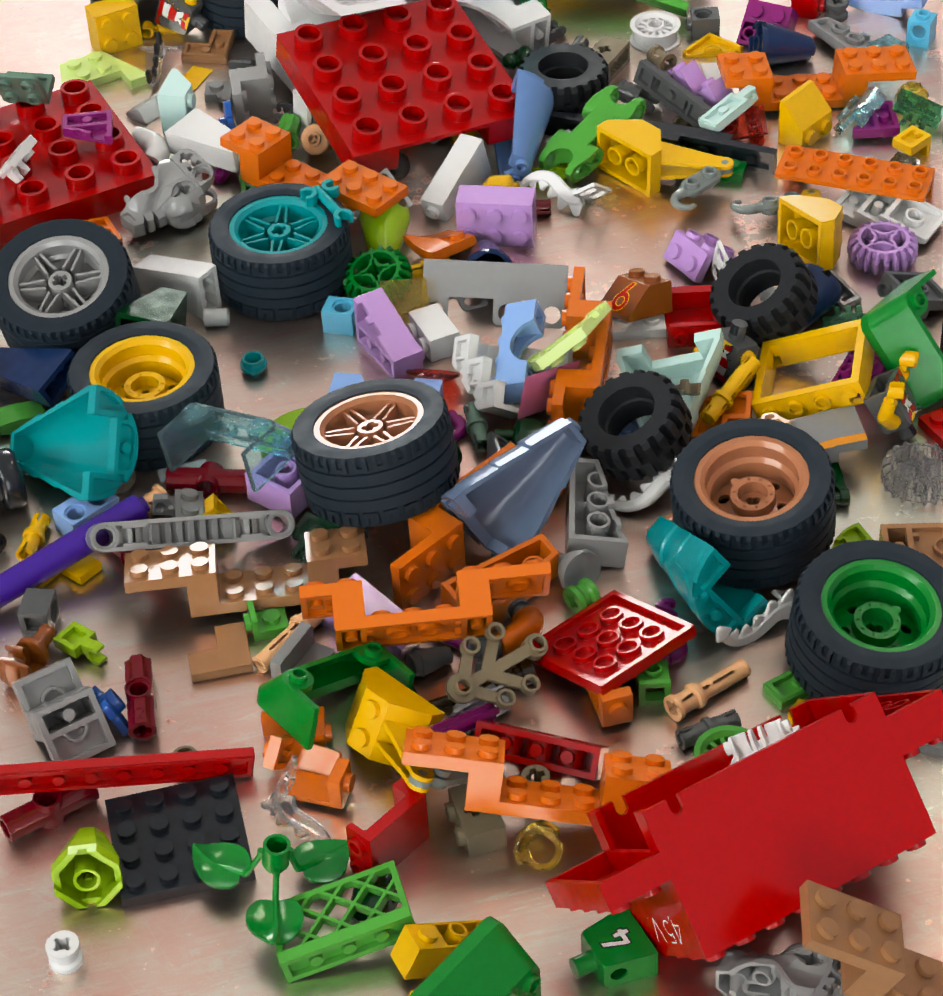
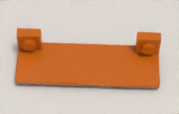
(856, 173)

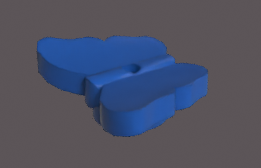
(227, 120)
(112, 706)

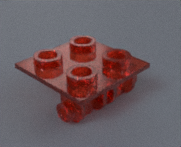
(749, 125)

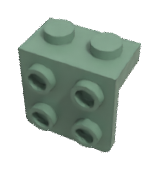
(26, 87)

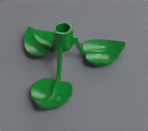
(275, 919)

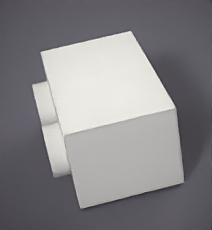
(433, 331)

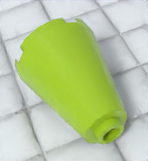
(386, 228)

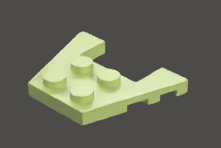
(102, 69)
(573, 340)

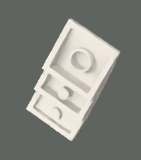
(865, 207)

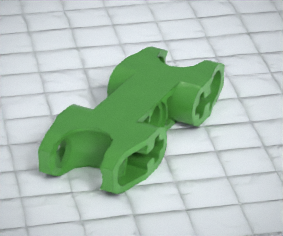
(579, 146)

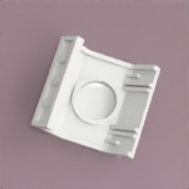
(347, 7)

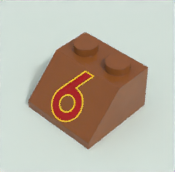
(639, 295)

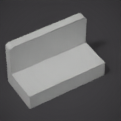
(298, 650)

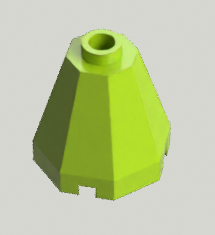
(87, 870)

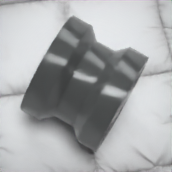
(837, 9)

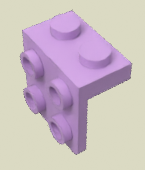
(693, 253)

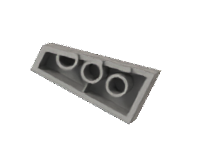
(592, 517)

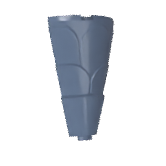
(517, 489)

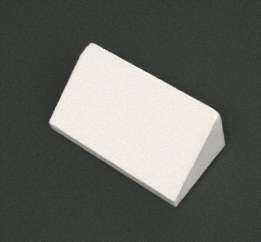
(145, 111)

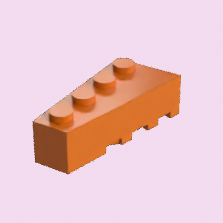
(534, 548)

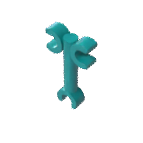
(325, 194)

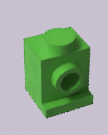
(654, 677)

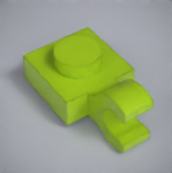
(80, 640)

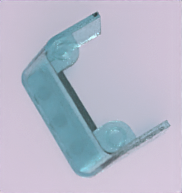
(265, 441)

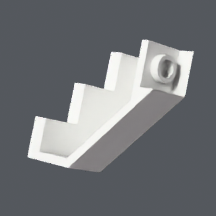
(478, 369)

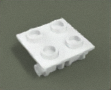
(741, 747)

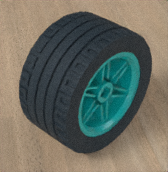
(278, 253)

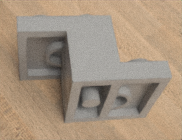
(253, 90)
(63, 712)

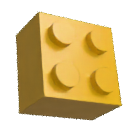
(113, 25)

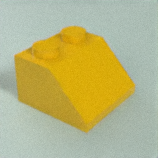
(804, 116)

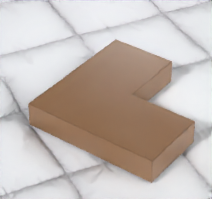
(215, 51)
(228, 659)

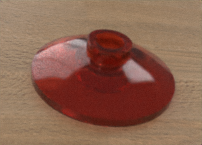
(432, 374)

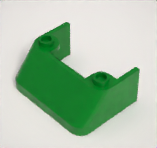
(897, 327)
(291, 693)
(485, 965)

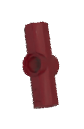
(208, 478)
(140, 697)
(44, 811)

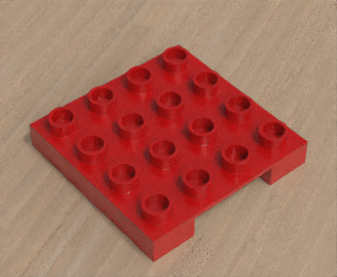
(398, 80)
(67, 174)

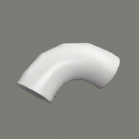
(152, 144)

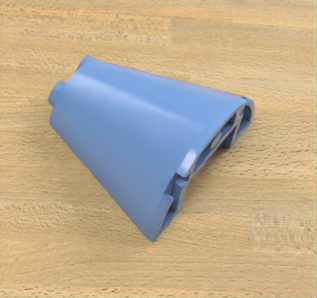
(531, 116)

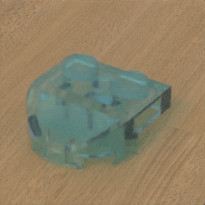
(860, 109)

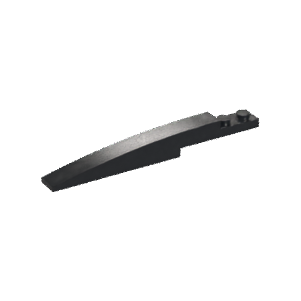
(718, 143)

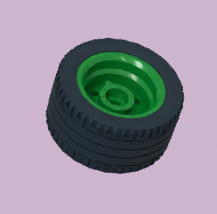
(867, 621)

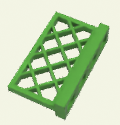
(347, 940)

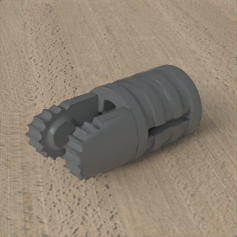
(629, 91)

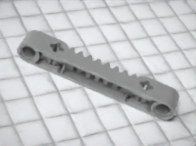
(190, 530)

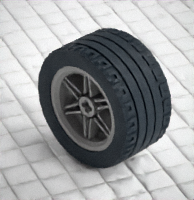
(69, 273)

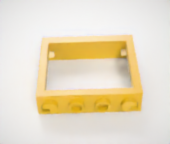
(807, 347)

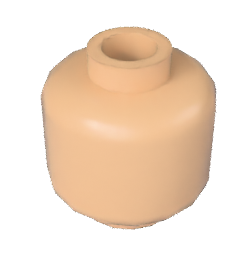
(309, 138)

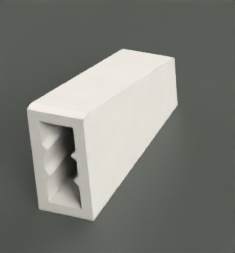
(202, 135)
(464, 165)
(186, 275)

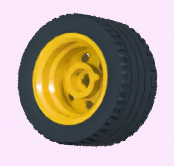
(155, 373)

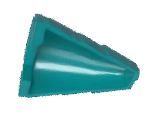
(80, 444)
(694, 572)

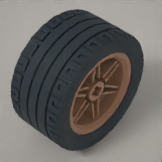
(375, 452)
(757, 498)

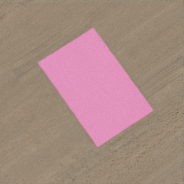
(537, 390)

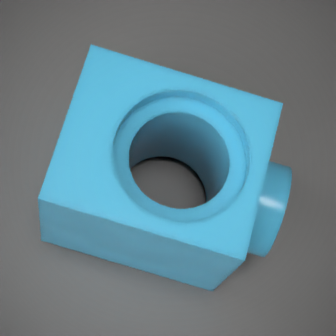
(920, 36)
(338, 316)

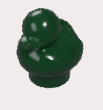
(512, 61)

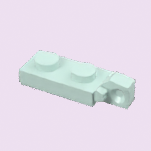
(728, 109)

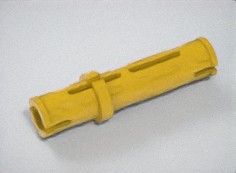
(723, 398)

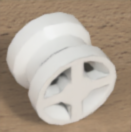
(60, 959)

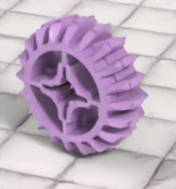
(882, 247)

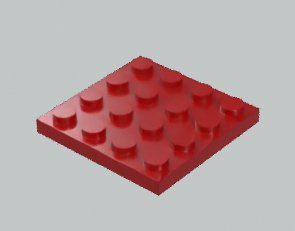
(612, 642)

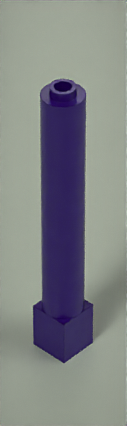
(65, 550)

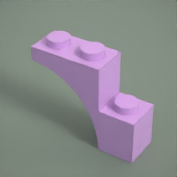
(694, 80)

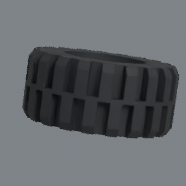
(570, 72)
(753, 273)
(650, 446)

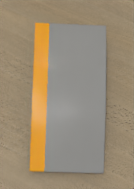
(835, 430)

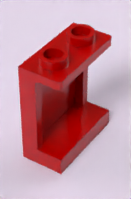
(689, 315)
(393, 835)

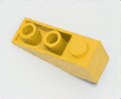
(427, 945)

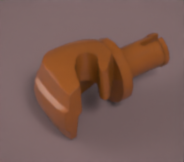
(27, 655)

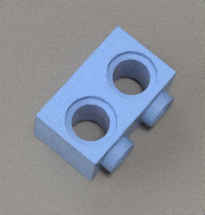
(74, 512)

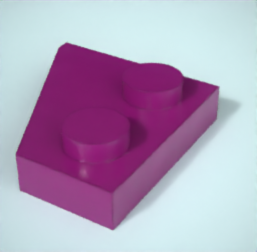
(881, 124)
(89, 126)

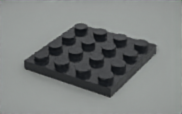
(157, 831)

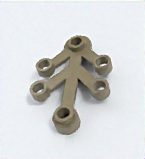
(494, 670)

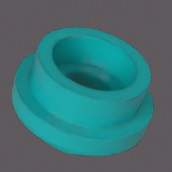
(253, 363)

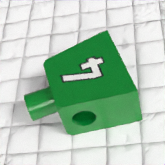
(615, 951)

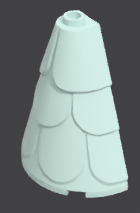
(693, 366)

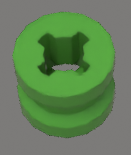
(581, 595)

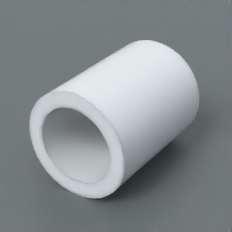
(216, 317)

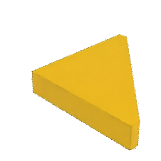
(710, 46)

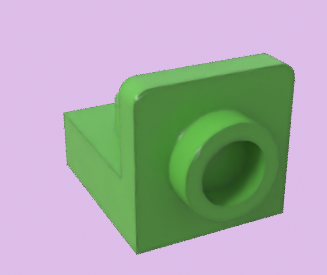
(265, 623)

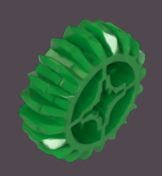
(373, 267)

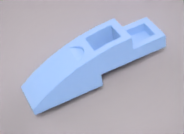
(887, 7)

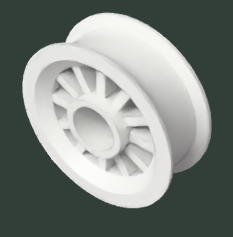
(655, 28)

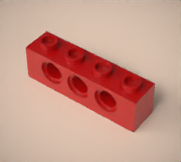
(546, 749)

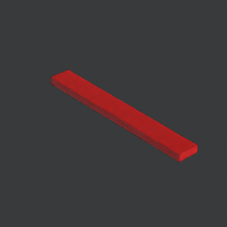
(125, 770)

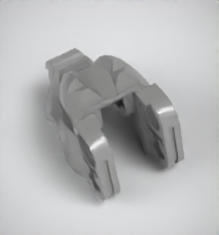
(174, 199)
(788, 974)

